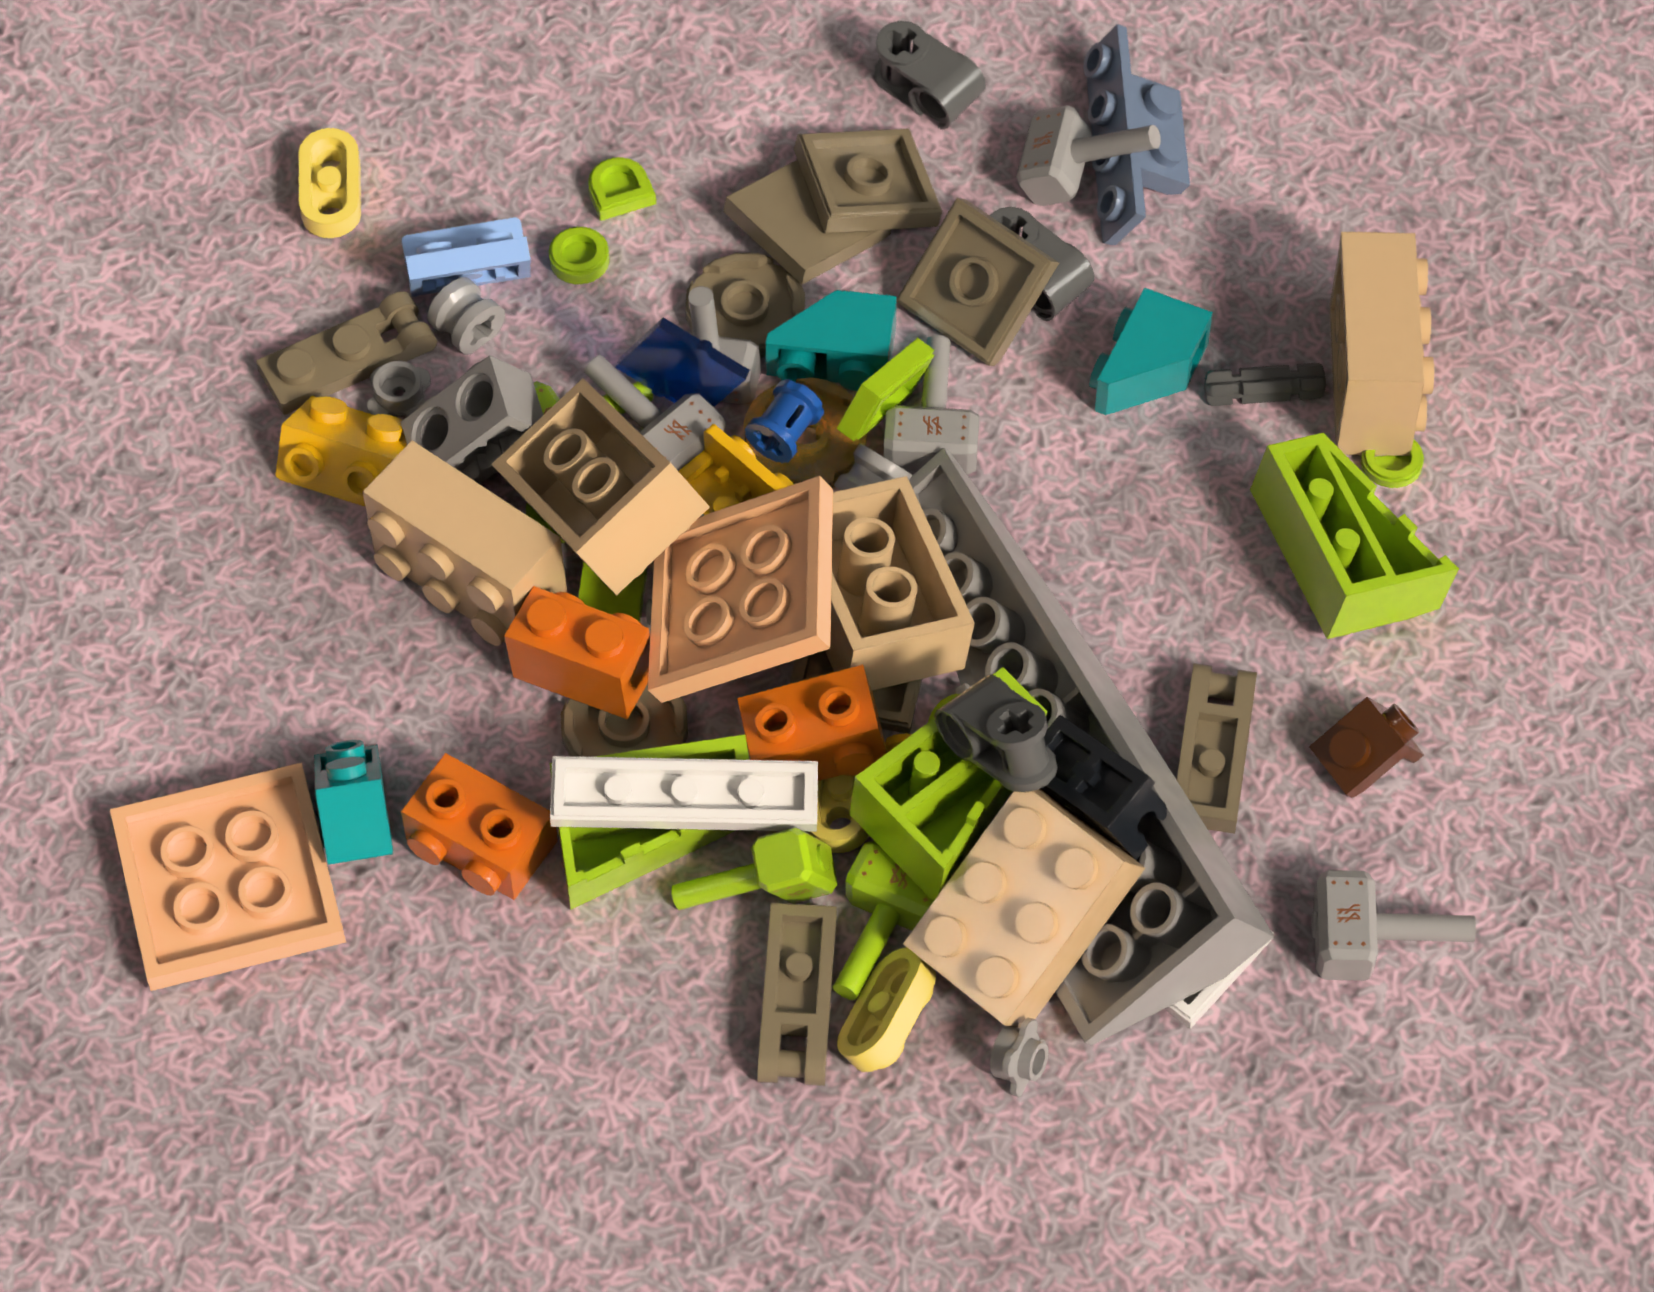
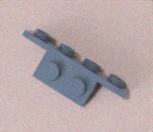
(1127, 102)

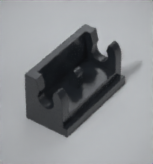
(1101, 786)

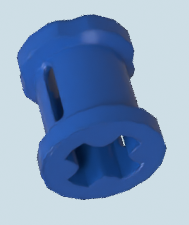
(784, 421)

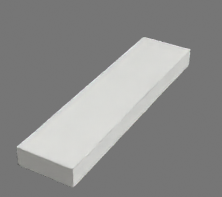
(684, 793)

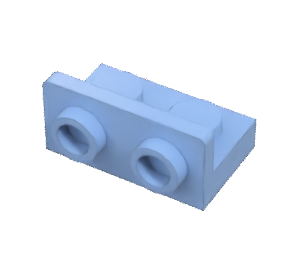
(478, 251)

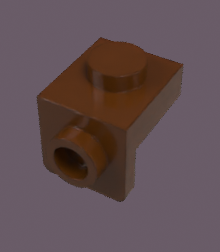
(1366, 745)

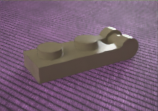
(345, 353)
(1216, 744)
(797, 991)

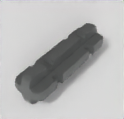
(1264, 384)

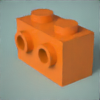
(579, 651)
(816, 720)
(478, 828)

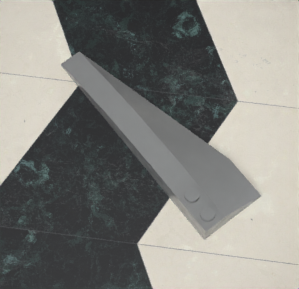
(1187, 912)

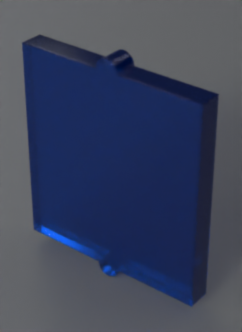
(681, 364)

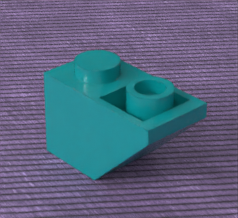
(835, 339)
(1153, 352)
(352, 802)

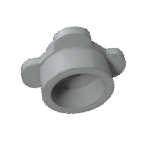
(394, 377)
(1019, 1055)

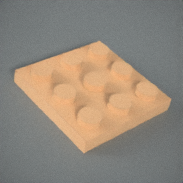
(743, 591)
(226, 876)

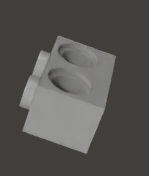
(476, 417)

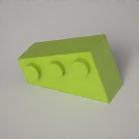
(1342, 542)
(928, 803)
(610, 857)

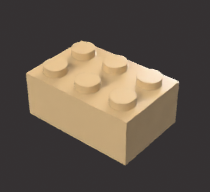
(1379, 342)
(600, 486)
(459, 541)
(892, 589)
(1023, 906)

